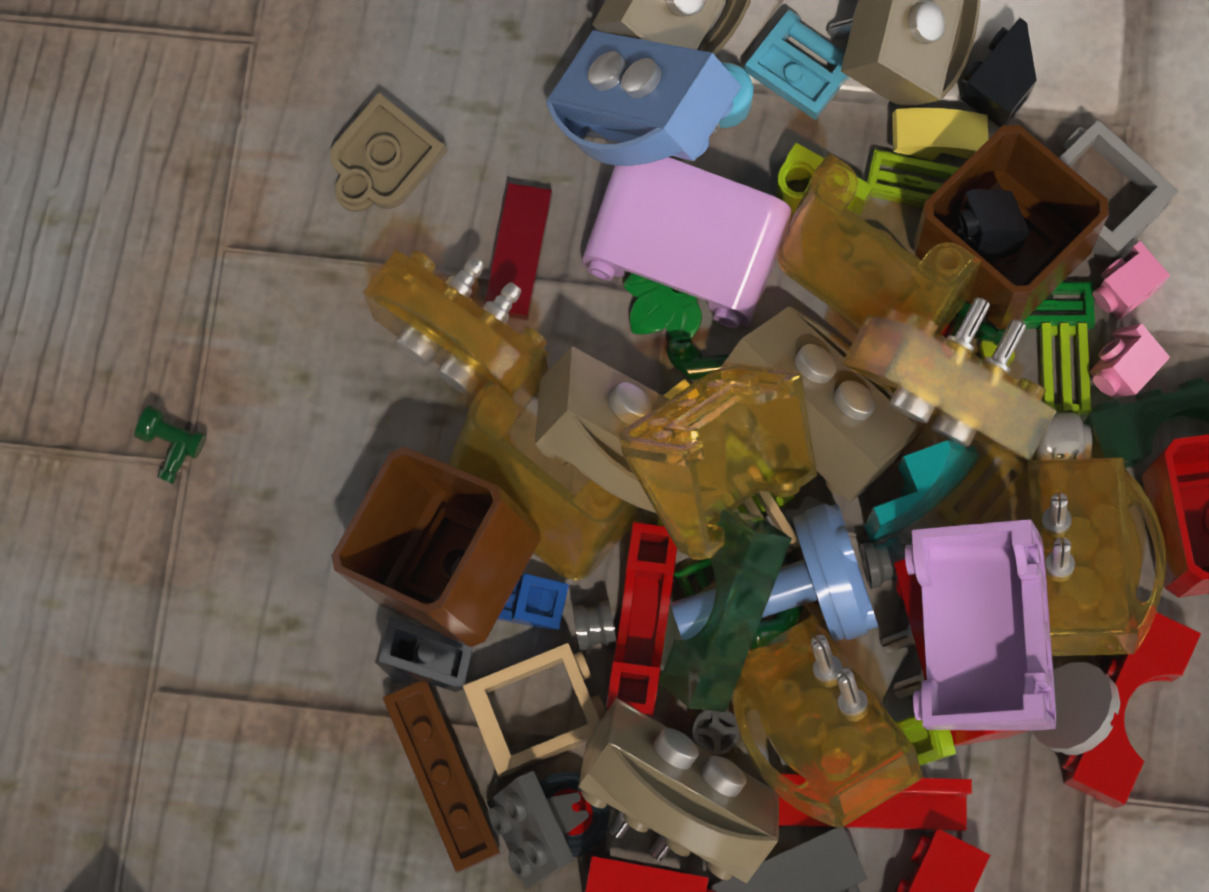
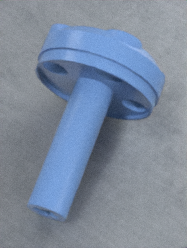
(825, 575)

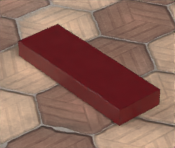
(520, 245)

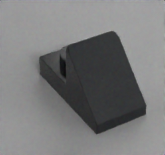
(422, 654)

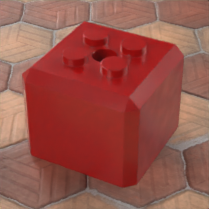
(1180, 496)

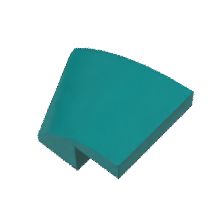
(928, 480)

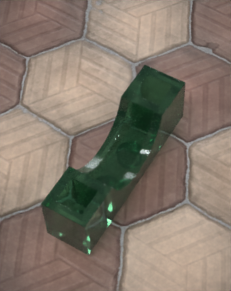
(1130, 428)
(707, 666)

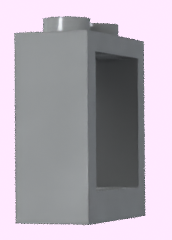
(1139, 172)

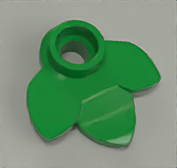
(661, 308)

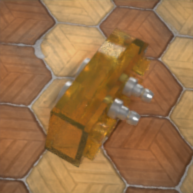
(447, 327)

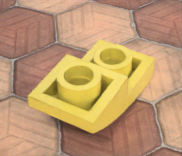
(938, 130)

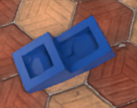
(536, 602)

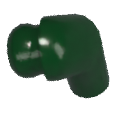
(690, 360)

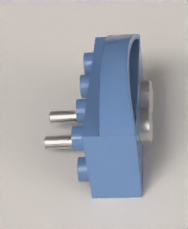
(641, 99)

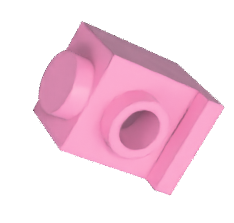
(1130, 282)
(1128, 361)

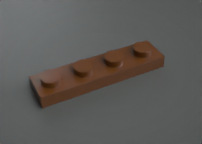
(441, 776)

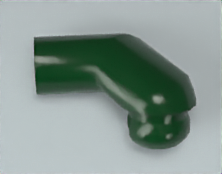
(779, 624)

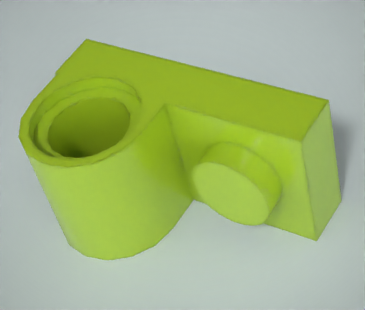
(800, 166)

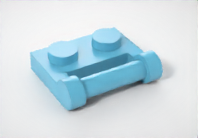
(792, 72)

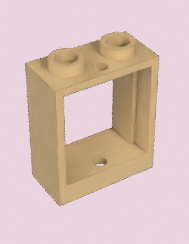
(490, 729)

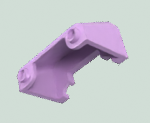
(689, 235)
(984, 627)

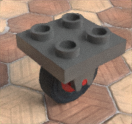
(545, 824)

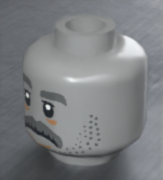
(1065, 439)

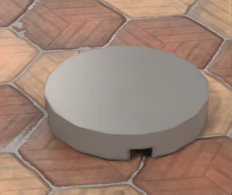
(1083, 709)

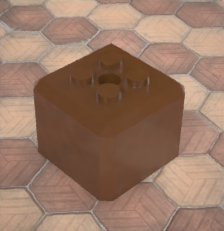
(1056, 204)
(415, 528)

